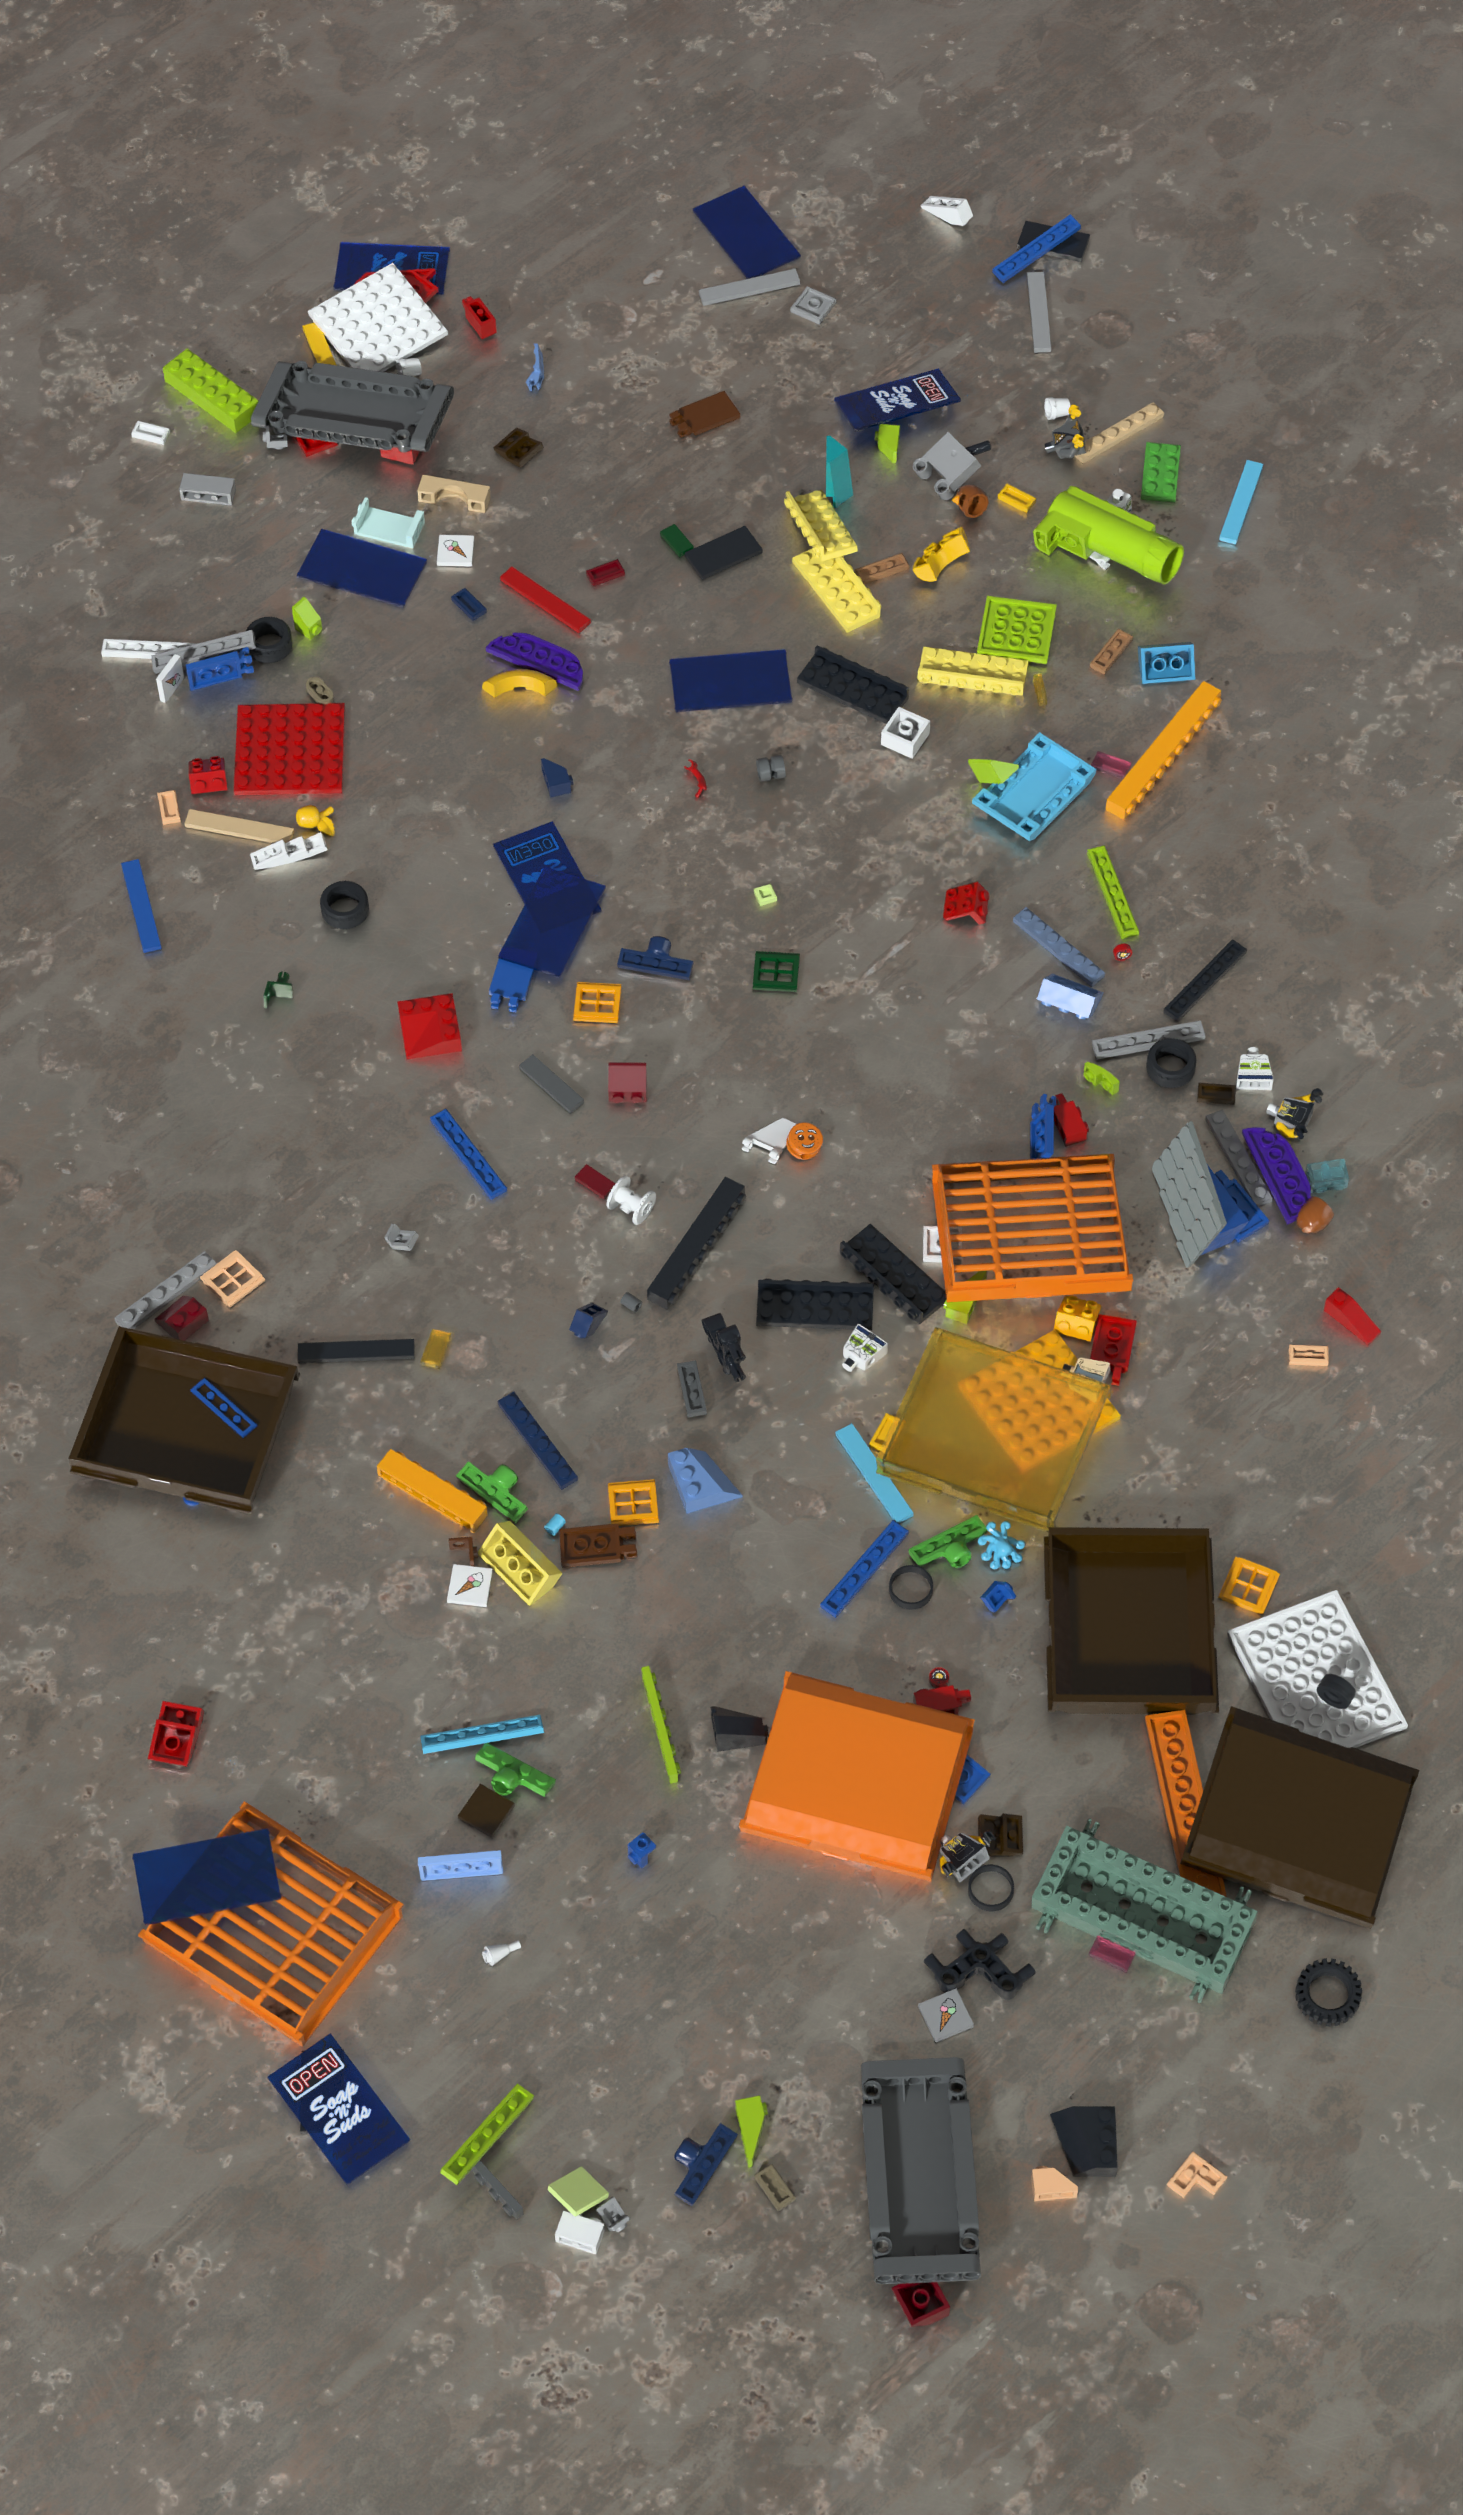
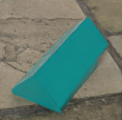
(837, 472)

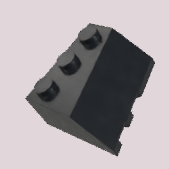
(1088, 2139)

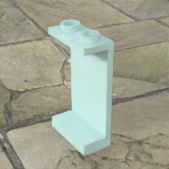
(387, 525)

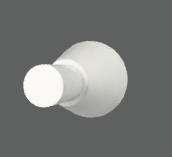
(495, 1953)

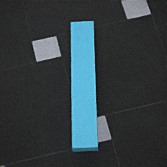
(1241, 502)
(867, 1465)
(482, 1734)

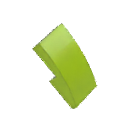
(1099, 1075)

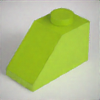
(888, 440)
(306, 619)

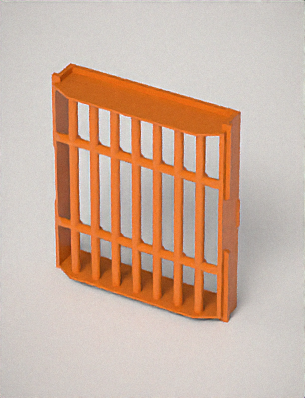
(1029, 1286)
(347, 1969)

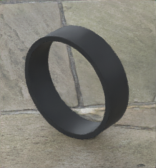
(910, 1605)
(994, 1868)

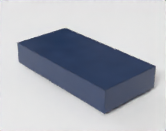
(468, 604)

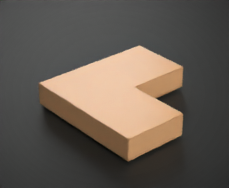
(1195, 2171)

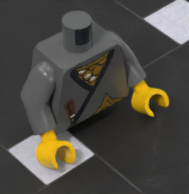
(1068, 438)

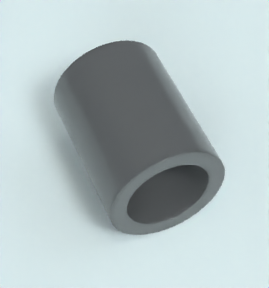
(631, 1302)

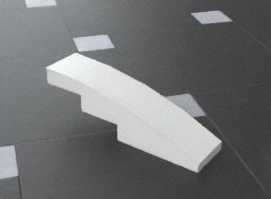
(285, 853)

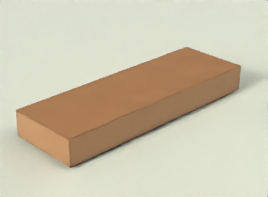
(882, 568)
(1111, 651)

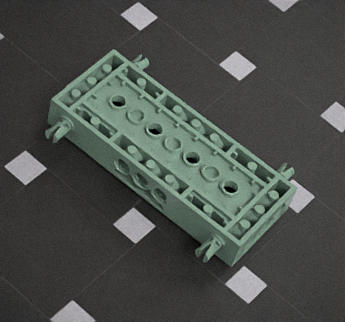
(1152, 1895)

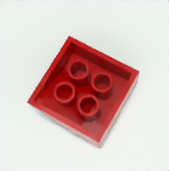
(429, 1026)

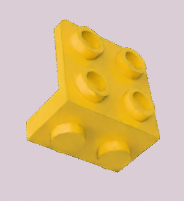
(1077, 1317)

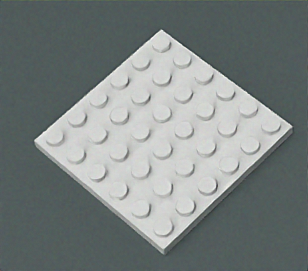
(378, 321)

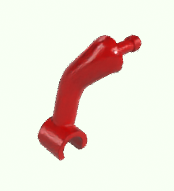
(700, 778)

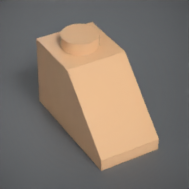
(1051, 2184)

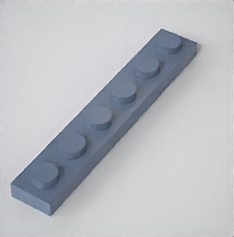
(1059, 947)

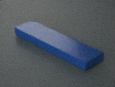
(223, 1407)

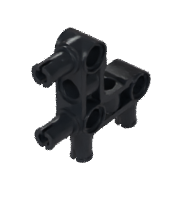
(726, 1345)
(990, 1967)

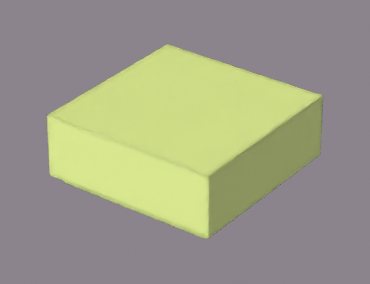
(765, 894)

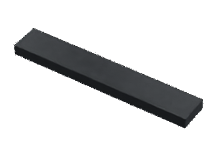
(1205, 980)
(356, 1351)

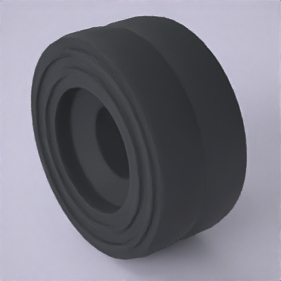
(1336, 1691)

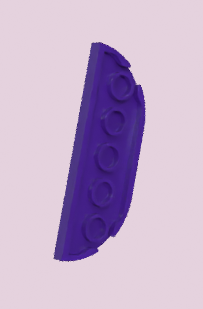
(539, 656)
(1280, 1170)

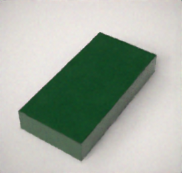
(676, 540)

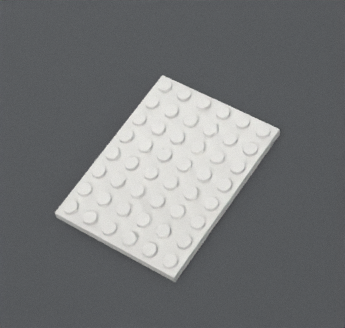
(1291, 1655)

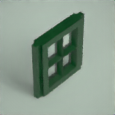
(776, 985)

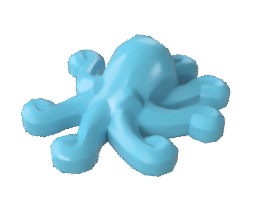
(1001, 1545)

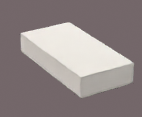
(150, 432)

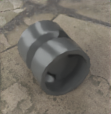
(770, 768)

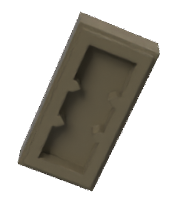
(774, 2187)

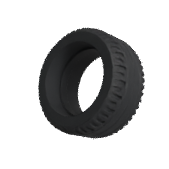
(274, 652)
(341, 890)
(1167, 1078)

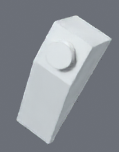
(952, 210)

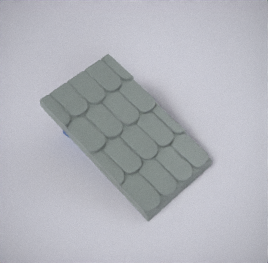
(1195, 1199)

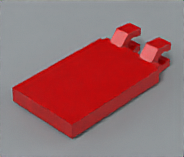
(1114, 1343)

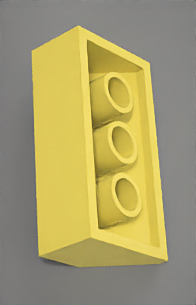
(519, 1562)

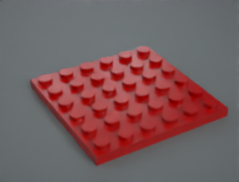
(289, 749)

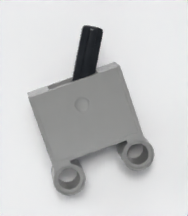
(952, 462)

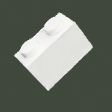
(580, 2232)

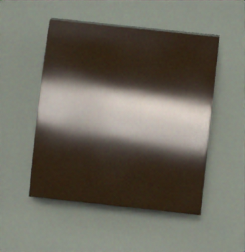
(518, 447)
(1007, 1831)

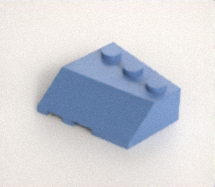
(700, 1480)

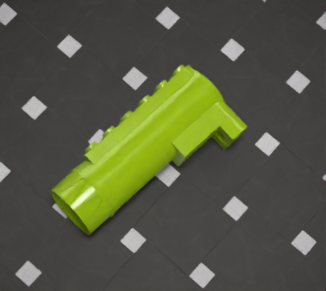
(1088, 524)

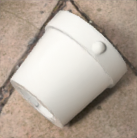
(408, 367)
(1056, 407)

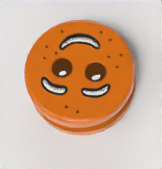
(804, 1141)

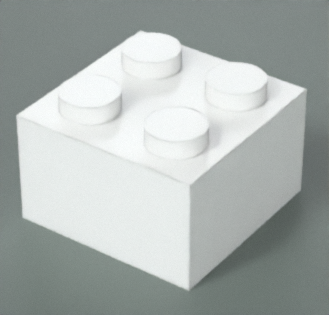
(905, 732)

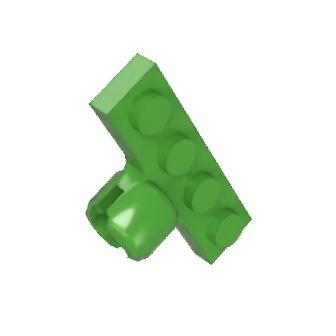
(494, 1489)
(950, 1544)
(513, 1772)

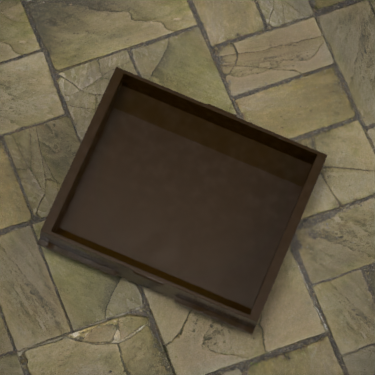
(161, 1437)
(1130, 1620)
(1299, 1817)

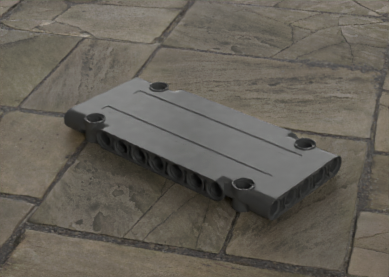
(352, 406)
(920, 2171)

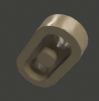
(322, 693)

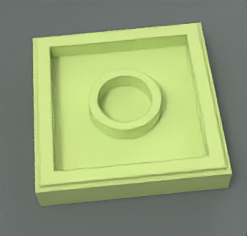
(578, 2191)

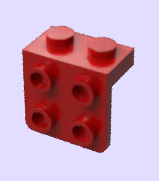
(207, 775)
(965, 901)

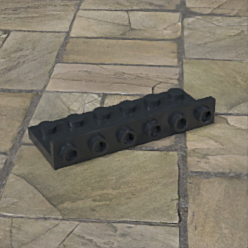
(853, 685)
(894, 1273)
(814, 1304)

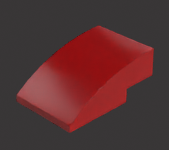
(175, 1733)

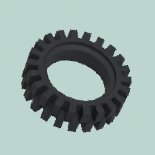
(1328, 1969)

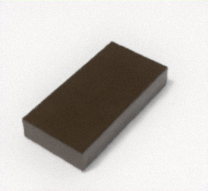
(1216, 1093)

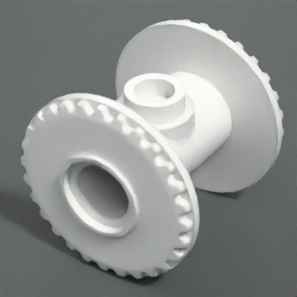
(630, 1201)

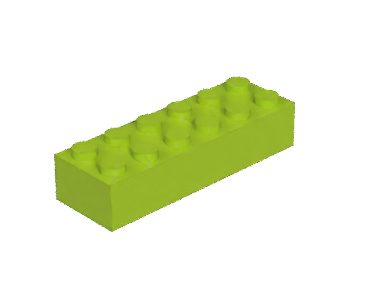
(210, 390)

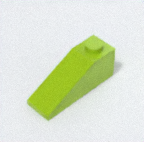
(962, 1310)
(751, 2121)

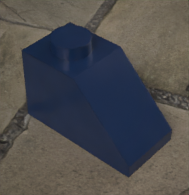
(556, 778)
(587, 1320)

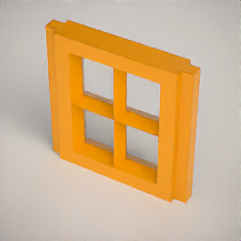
(597, 1016)
(632, 1486)
(1265, 1592)

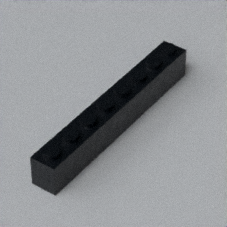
(696, 1243)

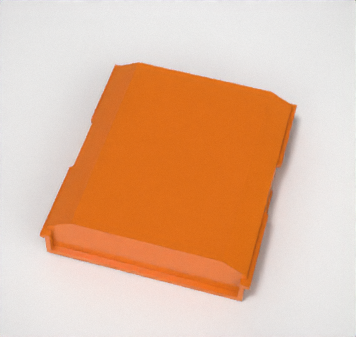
(858, 1776)

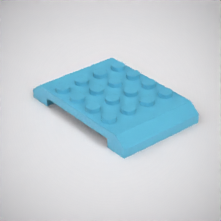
(1038, 789)

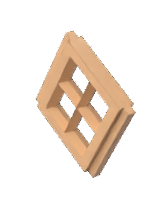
(221, 1267)

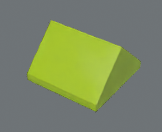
(991, 770)

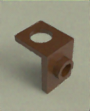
(468, 1544)

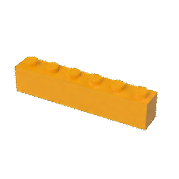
(432, 1490)

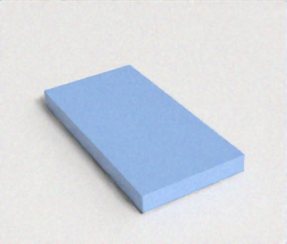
(460, 1865)

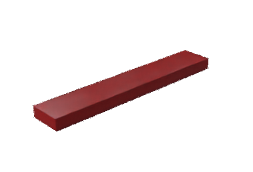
(545, 600)

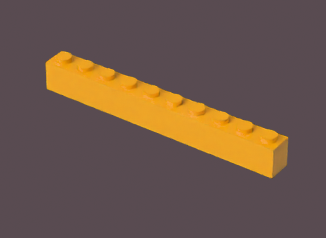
(1163, 750)

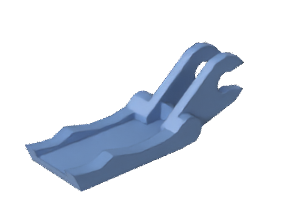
(538, 374)

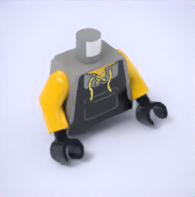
(1294, 1114)
(964, 1853)

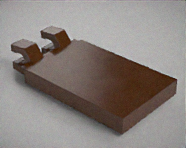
(704, 415)
(596, 1545)

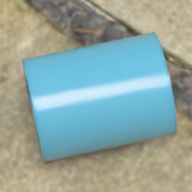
(554, 1524)

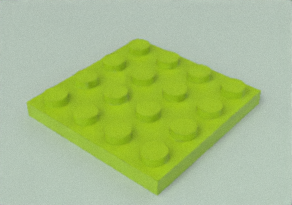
(1017, 629)

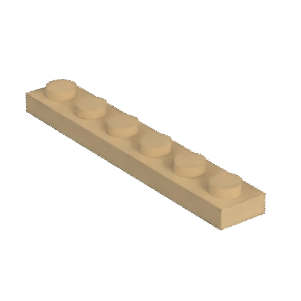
(1120, 431)

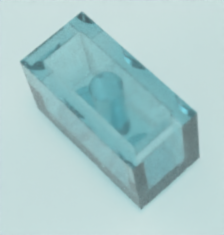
(1327, 1175)

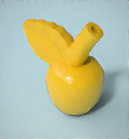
(311, 817)

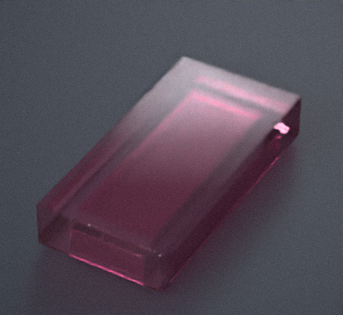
(1111, 765)
(1112, 1954)

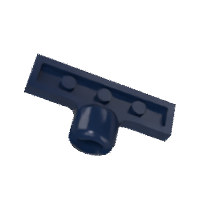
(656, 960)
(701, 2161)

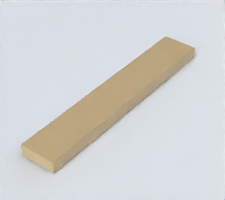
(238, 827)

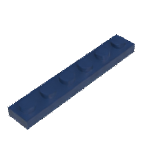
(537, 1440)

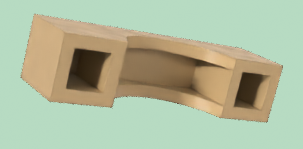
(435, 488)

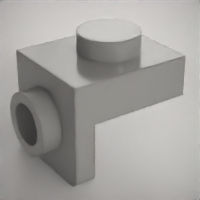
(275, 441)
(400, 1239)
(612, 2215)

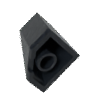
(737, 1729)

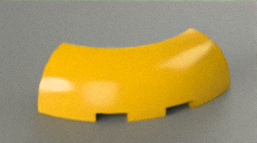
(940, 554)
(525, 678)

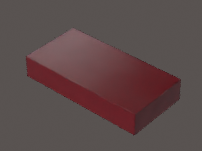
(605, 572)
(594, 1181)

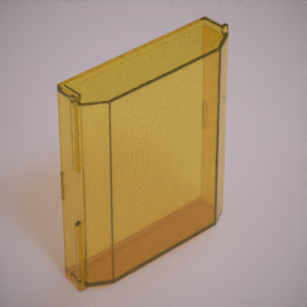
(992, 1429)

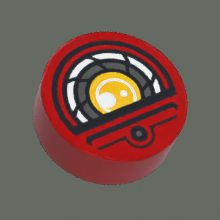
(1122, 952)
(938, 1677)

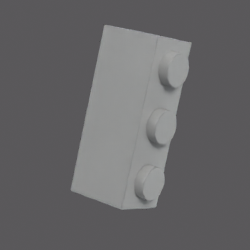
(207, 489)

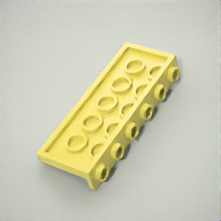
(820, 525)
(839, 589)
(972, 670)

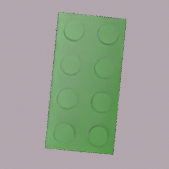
(1160, 472)

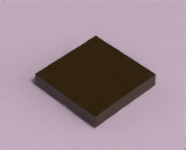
(486, 1810)

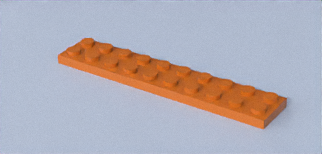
(1179, 1786)

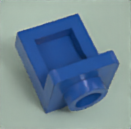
(997, 1595)
(639, 1849)

